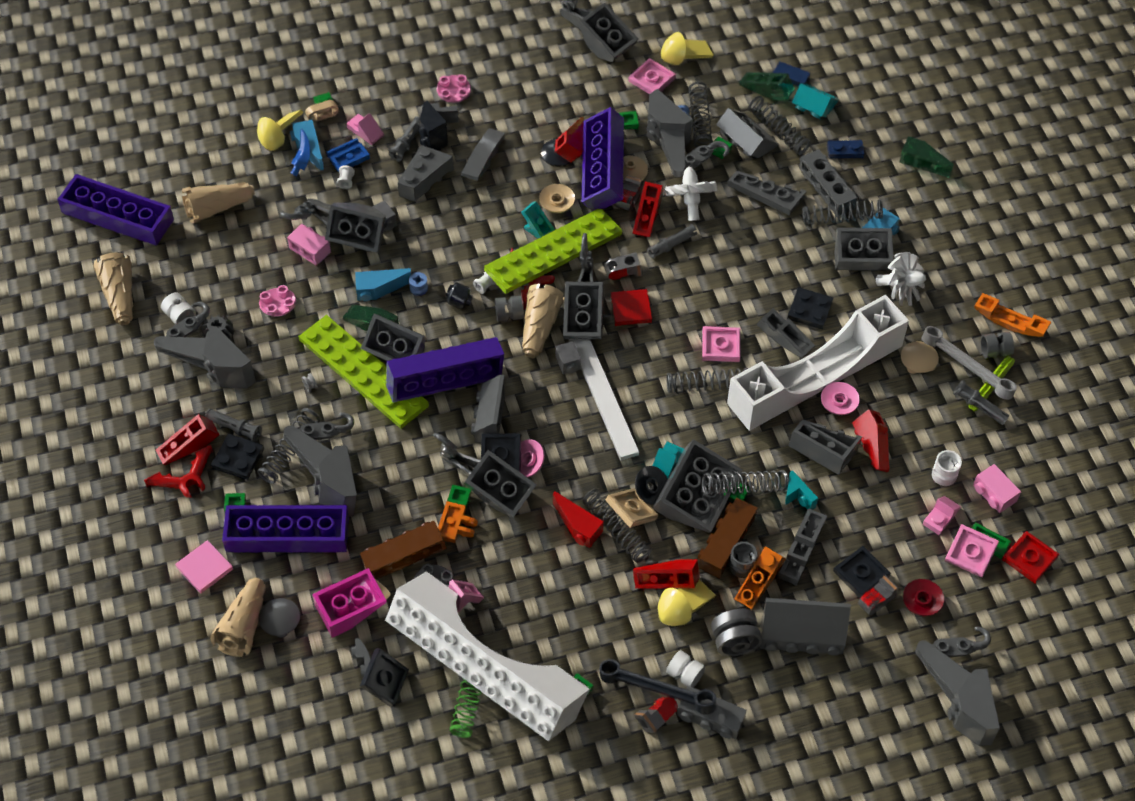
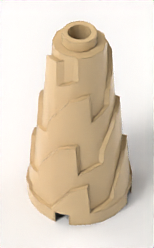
(209, 200)
(116, 282)
(539, 317)
(240, 621)

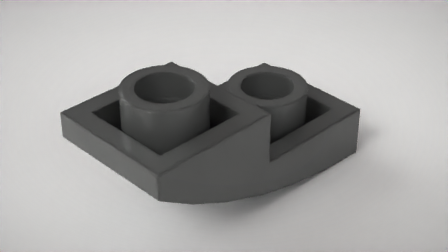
(449, 113)
(361, 655)

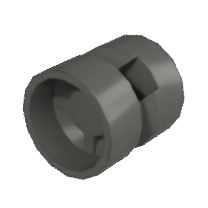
(515, 305)
(997, 344)
(742, 559)

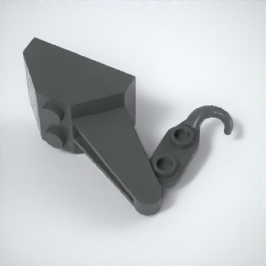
(601, 29)
(672, 130)
(346, 222)
(584, 302)
(215, 353)
(329, 467)
(491, 479)
(970, 693)

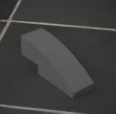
(785, 333)

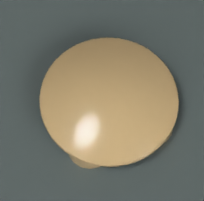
(919, 357)

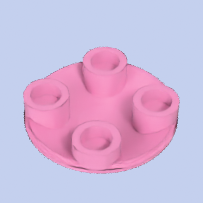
(453, 88)
(277, 301)

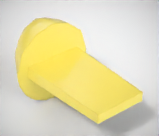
(677, 49)
(271, 132)
(677, 605)

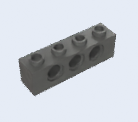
(827, 181)

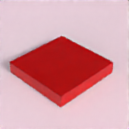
(631, 307)
(1030, 557)

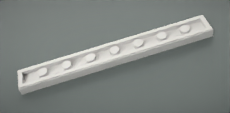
(605, 400)

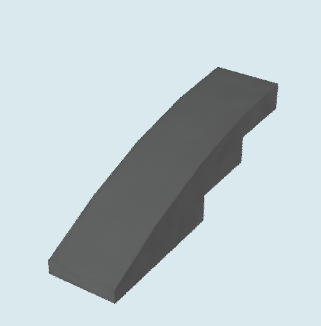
(482, 154)
(802, 547)

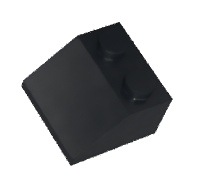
(432, 128)

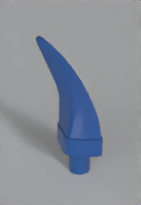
(303, 155)

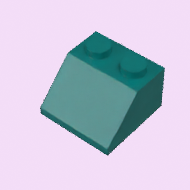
(814, 100)

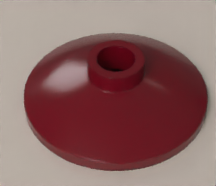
(924, 590)

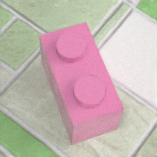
(309, 244)
(996, 488)

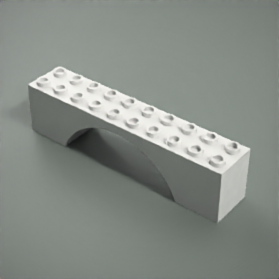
(769, 391)
(535, 694)

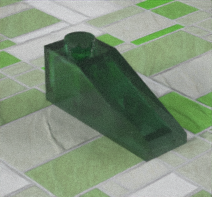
(771, 85)
(925, 157)
(362, 316)

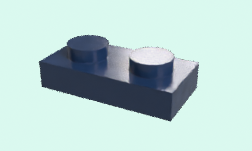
(845, 149)

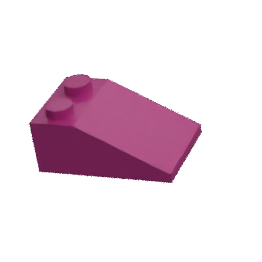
(348, 602)

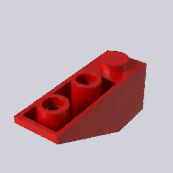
(570, 143)
(874, 438)

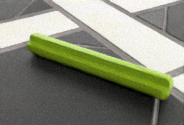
(1000, 371)

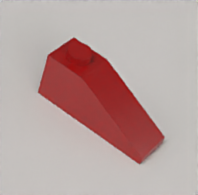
(648, 209)
(188, 439)
(581, 524)
(670, 574)

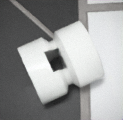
(177, 308)
(946, 468)
(684, 668)

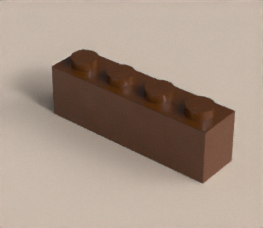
(729, 532)
(403, 550)

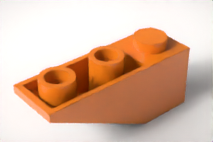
(760, 577)

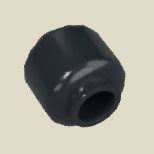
(459, 295)

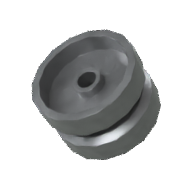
(736, 632)

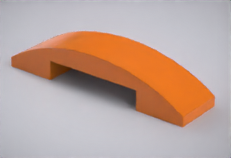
(1009, 319)

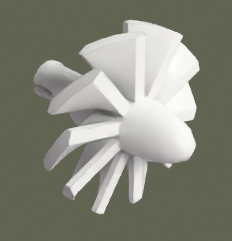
(691, 190)
(904, 277)

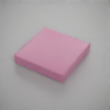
(651, 76)
(721, 344)
(971, 550)
(204, 566)

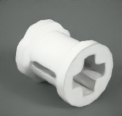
(346, 174)
(483, 283)

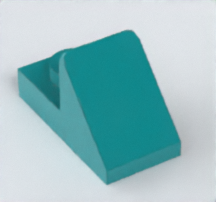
(537, 221)
(667, 458)
(800, 490)

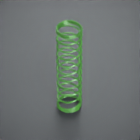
(457, 727)

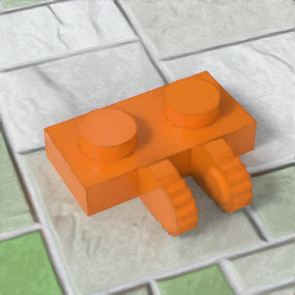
(451, 522)

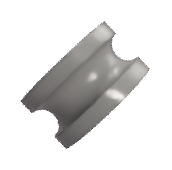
(309, 382)

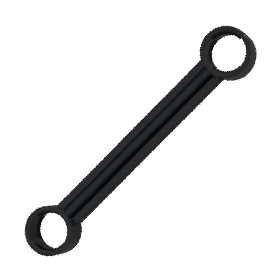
(658, 686)

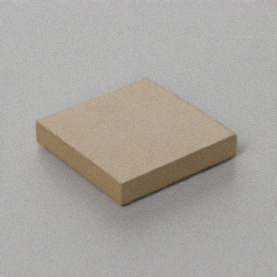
(631, 508)

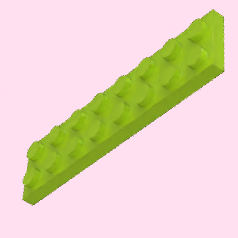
(551, 250)
(359, 369)

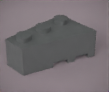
(423, 171)
(824, 446)

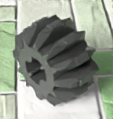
(222, 323)

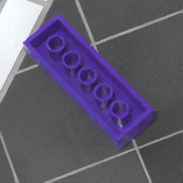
(603, 159)
(116, 209)
(444, 369)
(286, 528)

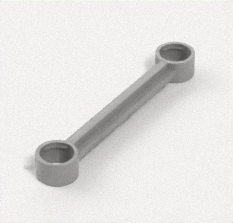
(1003, 387)

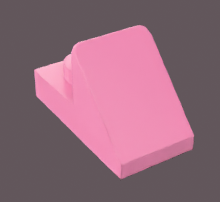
(365, 128)
(941, 515)
(466, 593)

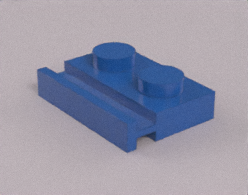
(348, 154)

